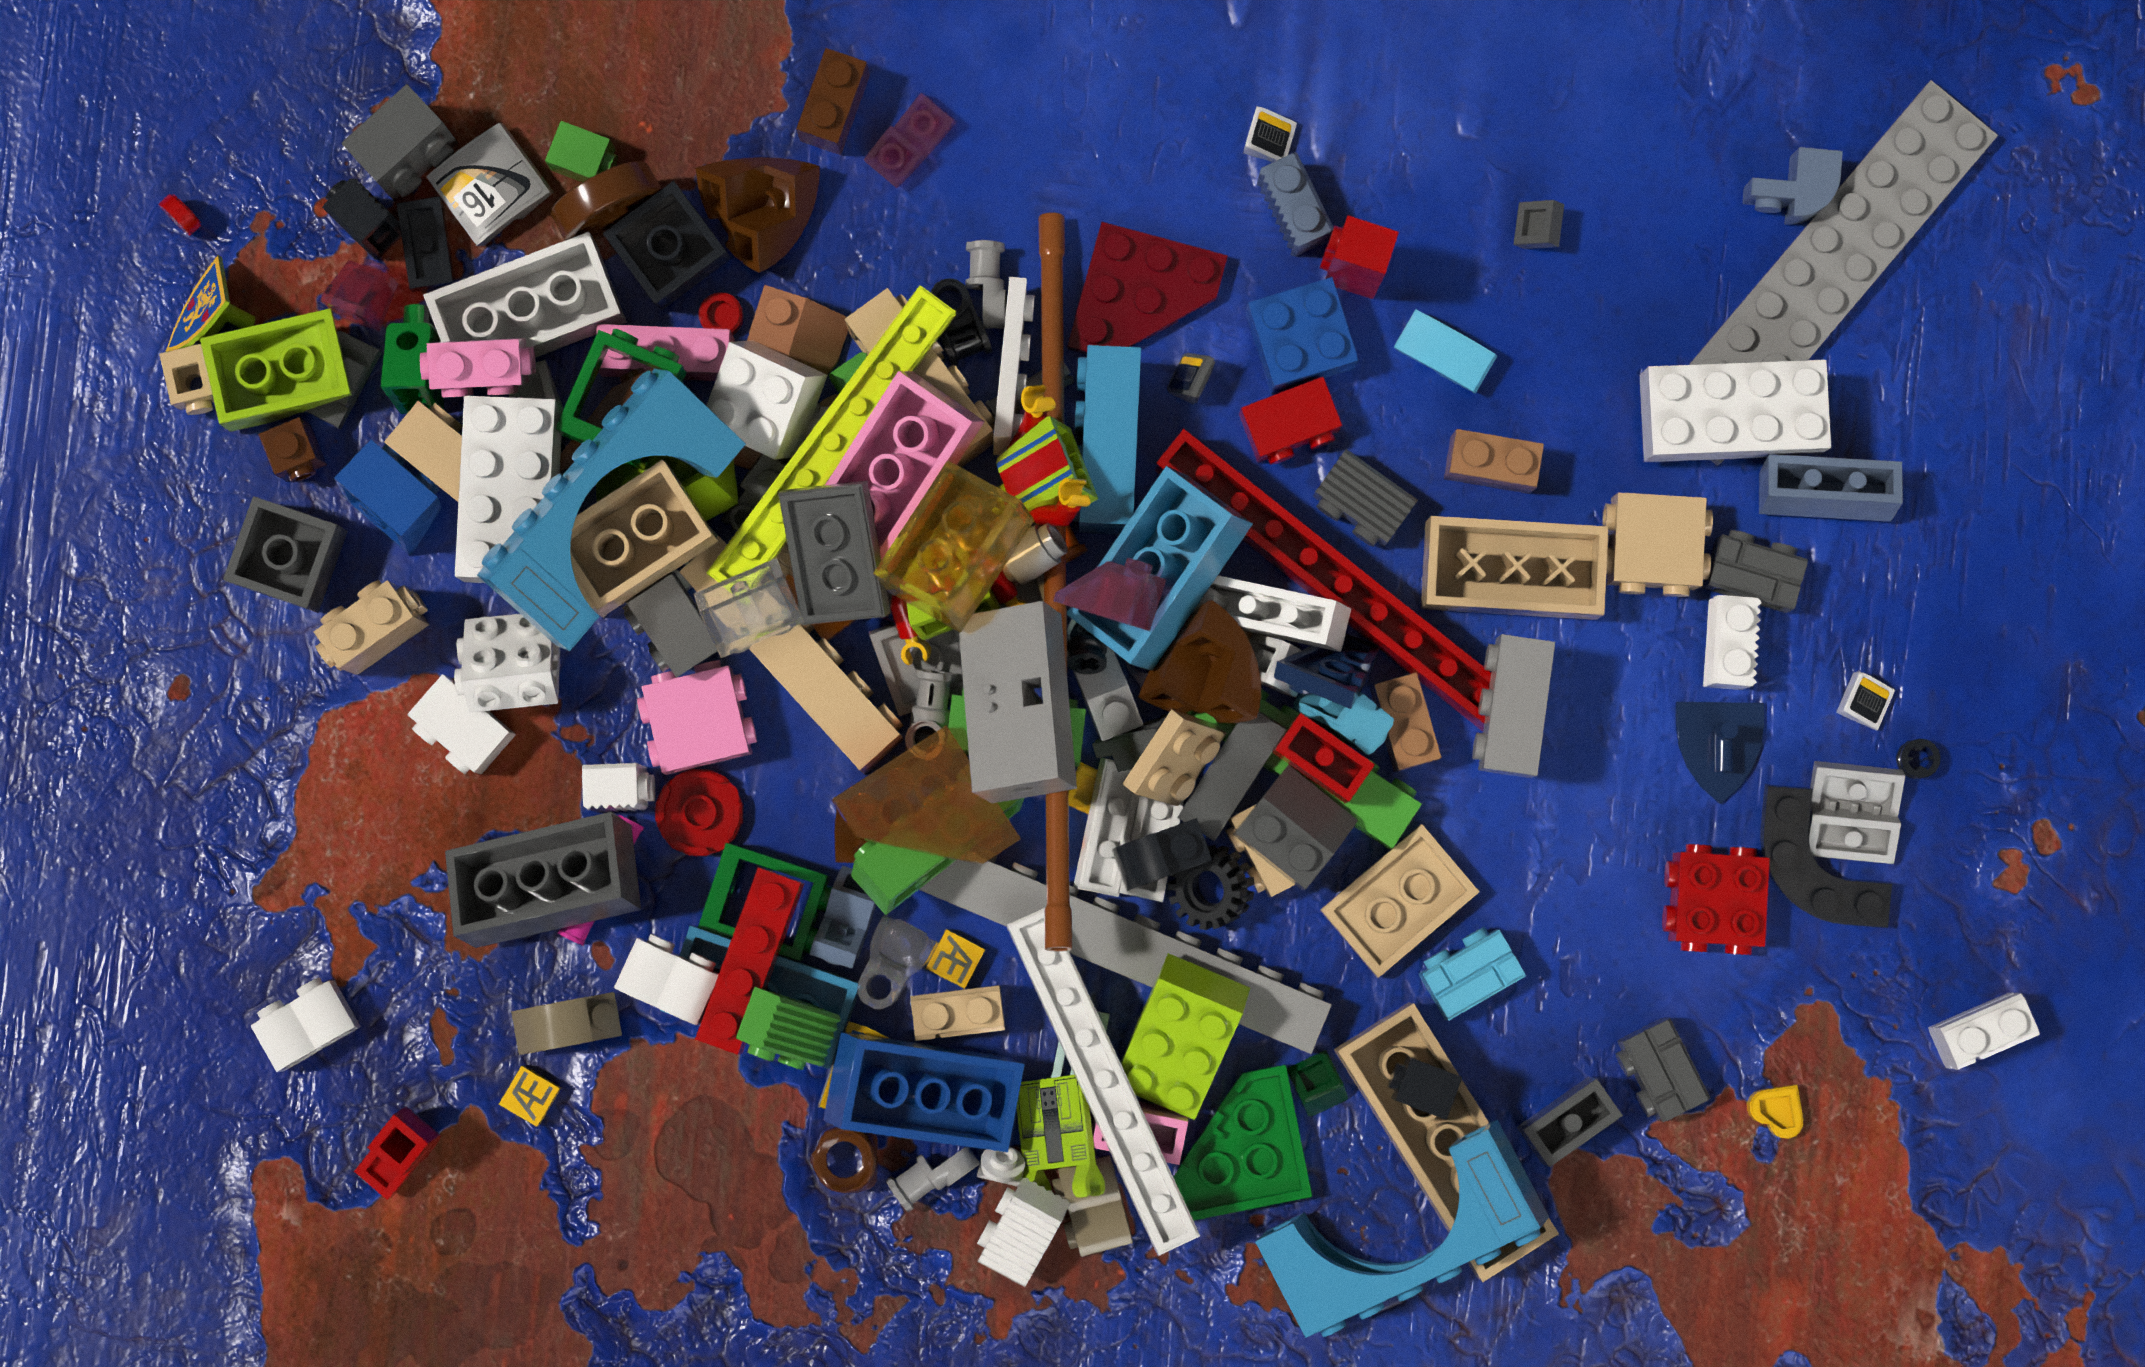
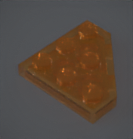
(927, 805)

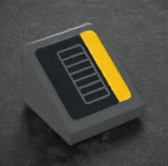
(1191, 377)

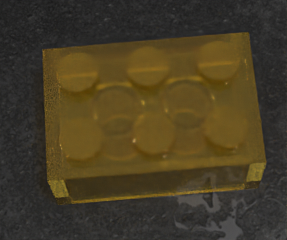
(954, 546)

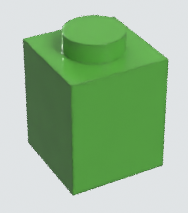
(580, 153)

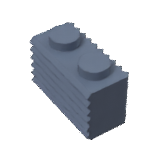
(1295, 204)

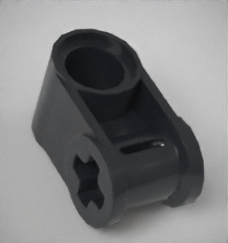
(963, 327)

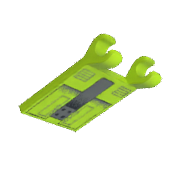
(1058, 1133)

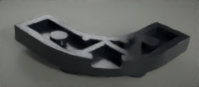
(1799, 877)

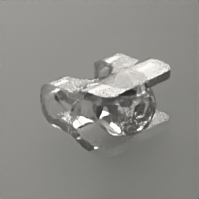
(898, 953)

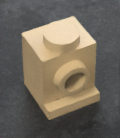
(179, 370)

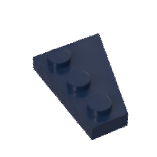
(1329, 672)

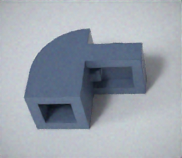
(1810, 186)
(844, 922)

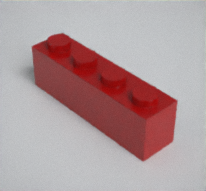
(749, 957)

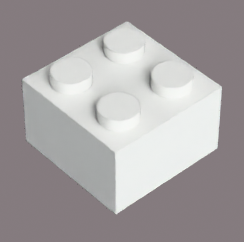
(766, 398)

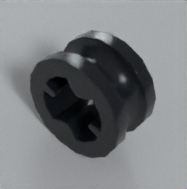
(1086, 654)
(1917, 745)

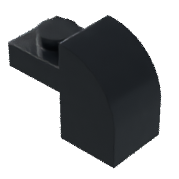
(1161, 854)

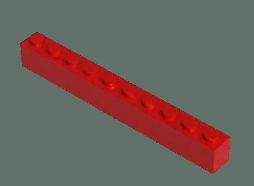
(1332, 576)

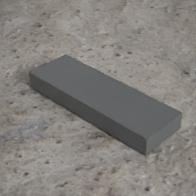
(1232, 773)

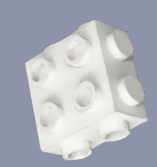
(506, 664)

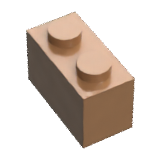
(1493, 461)
(1412, 736)

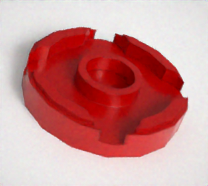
(699, 812)

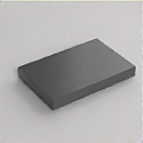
(834, 552)

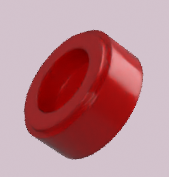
(180, 214)
(721, 312)

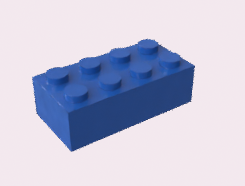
(923, 1092)

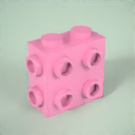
(477, 363)
(696, 718)

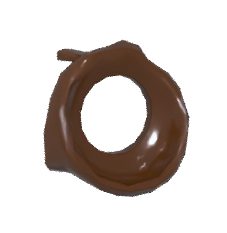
(867, 1174)

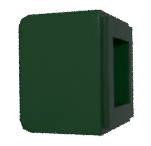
(1317, 1083)

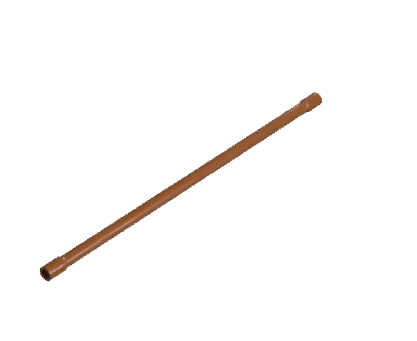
(1051, 250)

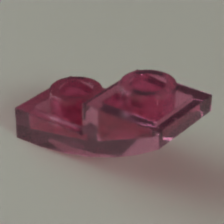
(910, 140)

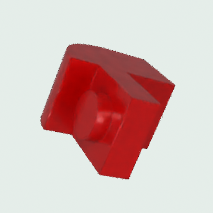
(397, 1152)

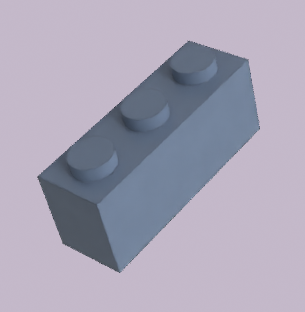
(1830, 487)

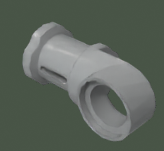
(986, 277)
(930, 709)
(923, 1178)

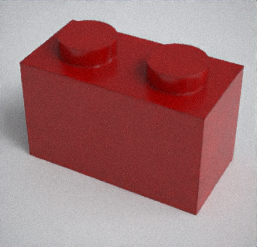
(1290, 421)
(1323, 758)

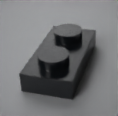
(426, 244)

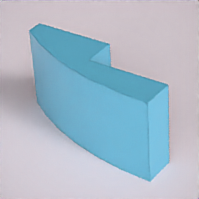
(1445, 351)

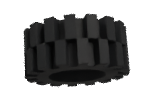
(1234, 886)

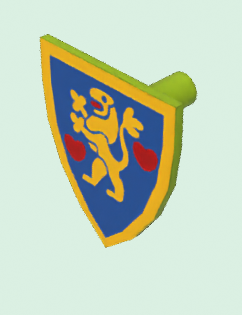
(207, 310)

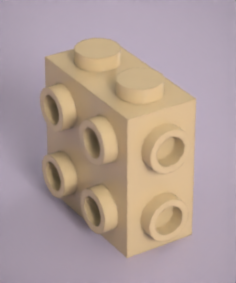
(1657, 543)
(370, 627)

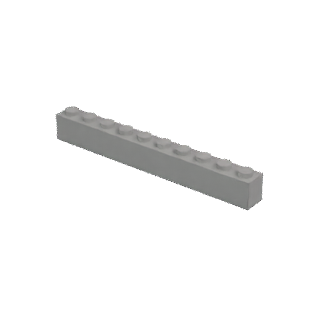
(1134, 946)

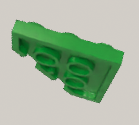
(1247, 1150)

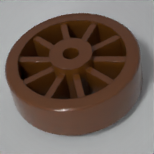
(604, 200)

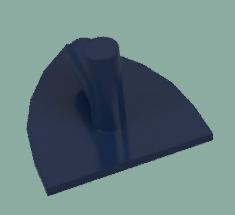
(1719, 743)

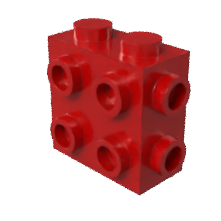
(1717, 899)

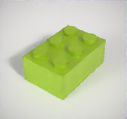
(1183, 1035)

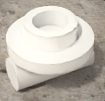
(1002, 1166)

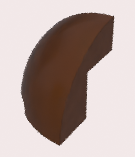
(759, 204)
(1207, 669)

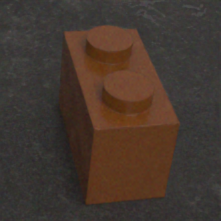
(833, 101)

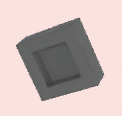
(1538, 224)

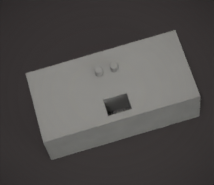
(1017, 703)

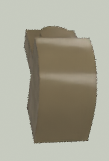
(566, 1023)

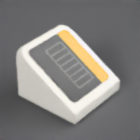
(1269, 135)
(1865, 700)

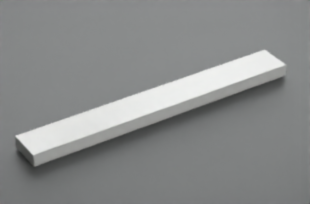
(1105, 1086)

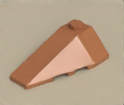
(798, 330)

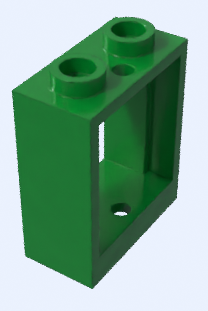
(623, 344)
(724, 884)

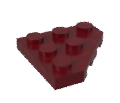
(1141, 287)

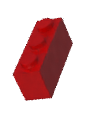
(1358, 256)

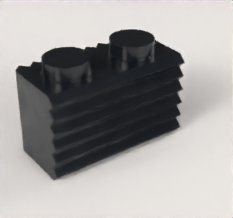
(362, 217)

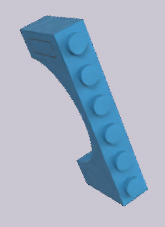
(535, 562)
(1330, 1285)

